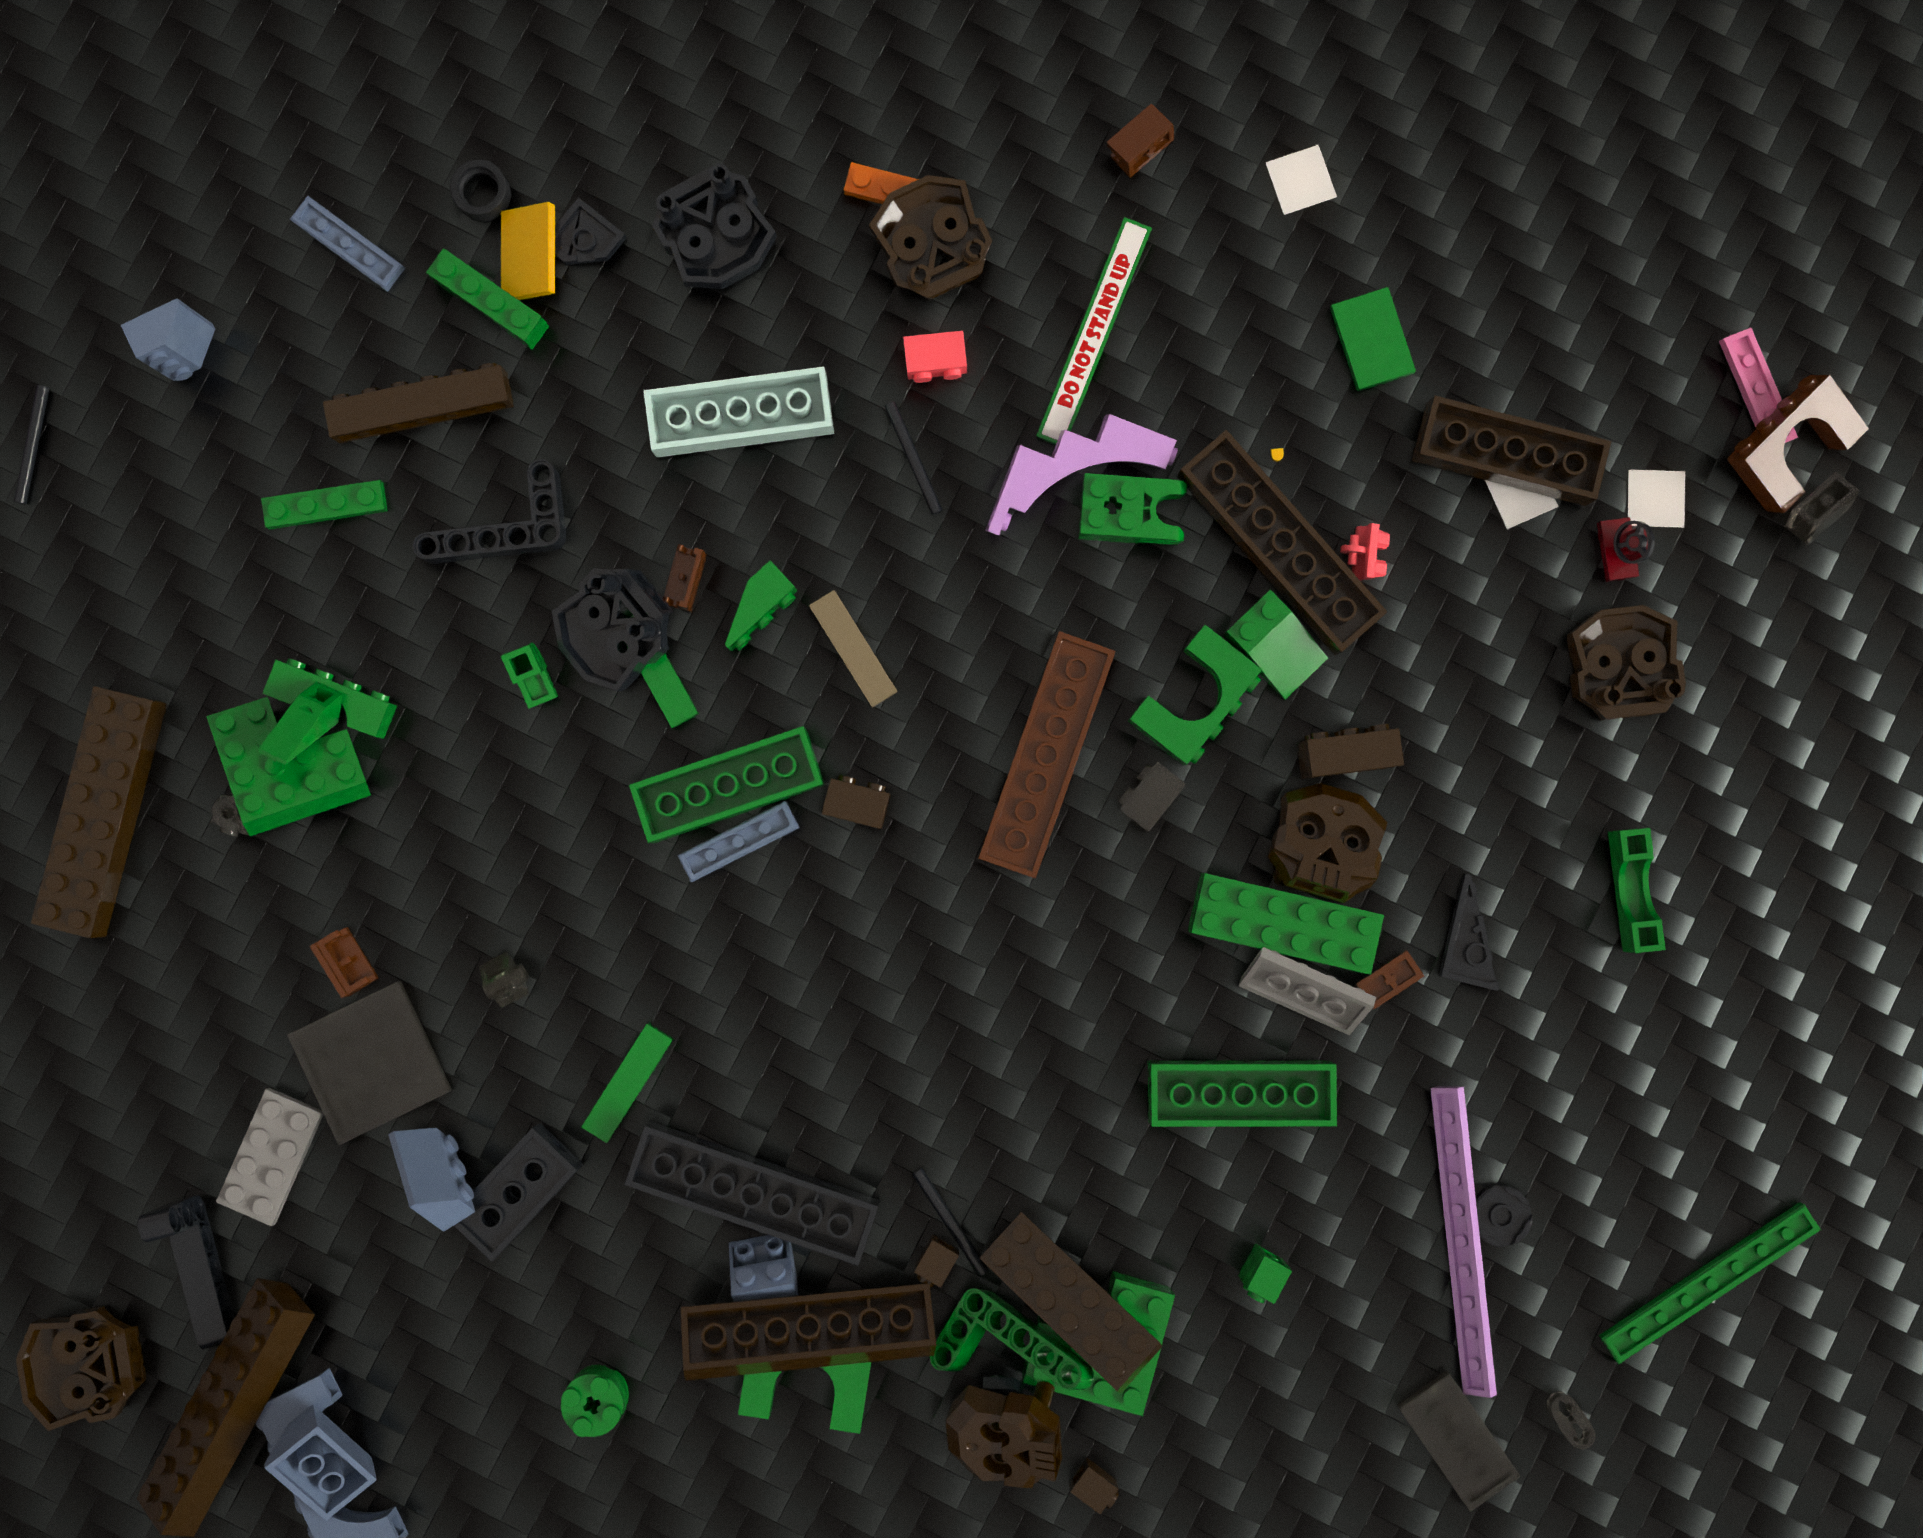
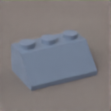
(170, 339)
(433, 1176)
(320, 1463)

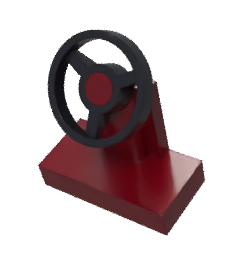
(1624, 547)

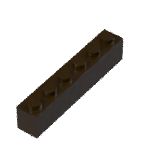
(418, 403)

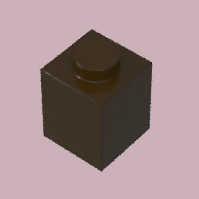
(936, 1262)
(1094, 1486)

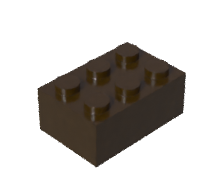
(1350, 751)

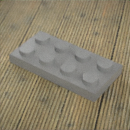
(1307, 991)
(270, 1157)

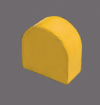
(1276, 454)

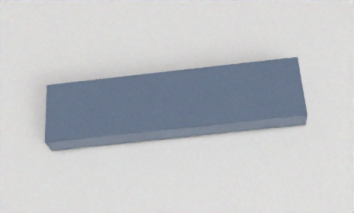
(347, 243)
(738, 841)

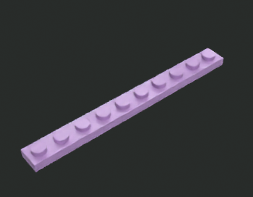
(1463, 1241)

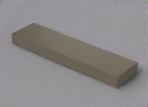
(853, 648)

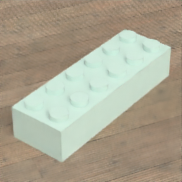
(738, 412)

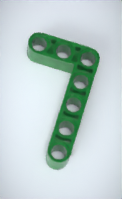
(1011, 1334)

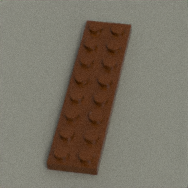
(1047, 754)

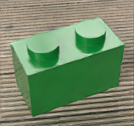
(1264, 1275)

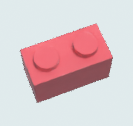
(935, 356)

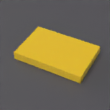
(528, 251)

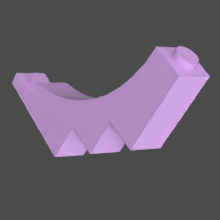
(1034, 472)

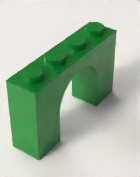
(1233, 677)
(850, 1389)

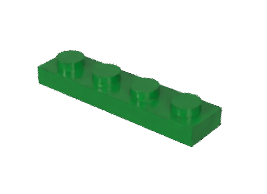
(324, 504)

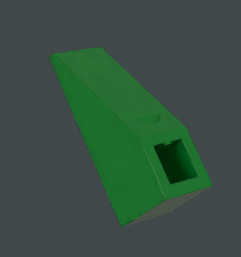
(761, 598)
(303, 723)

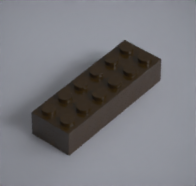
(1511, 451)
(1071, 1303)

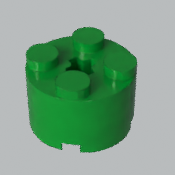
(588, 1417)

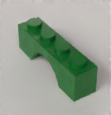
(488, 298)
(363, 711)
(1630, 859)

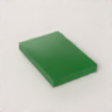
(1372, 339)

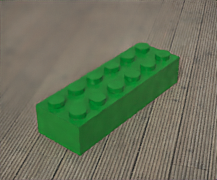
(726, 785)
(1285, 923)
(1242, 1093)

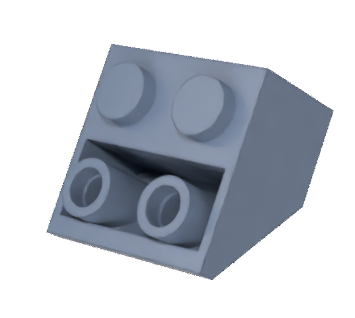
(762, 1269)

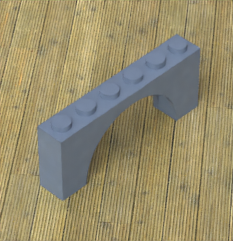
(277, 1414)

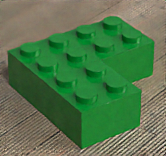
(277, 793)
(1151, 1307)

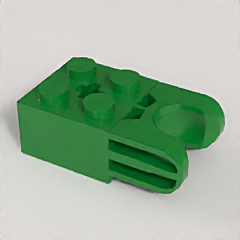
(1137, 504)

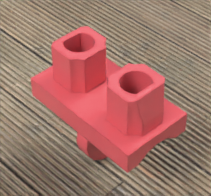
(1363, 551)

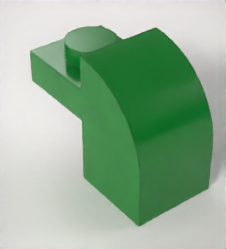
(529, 671)

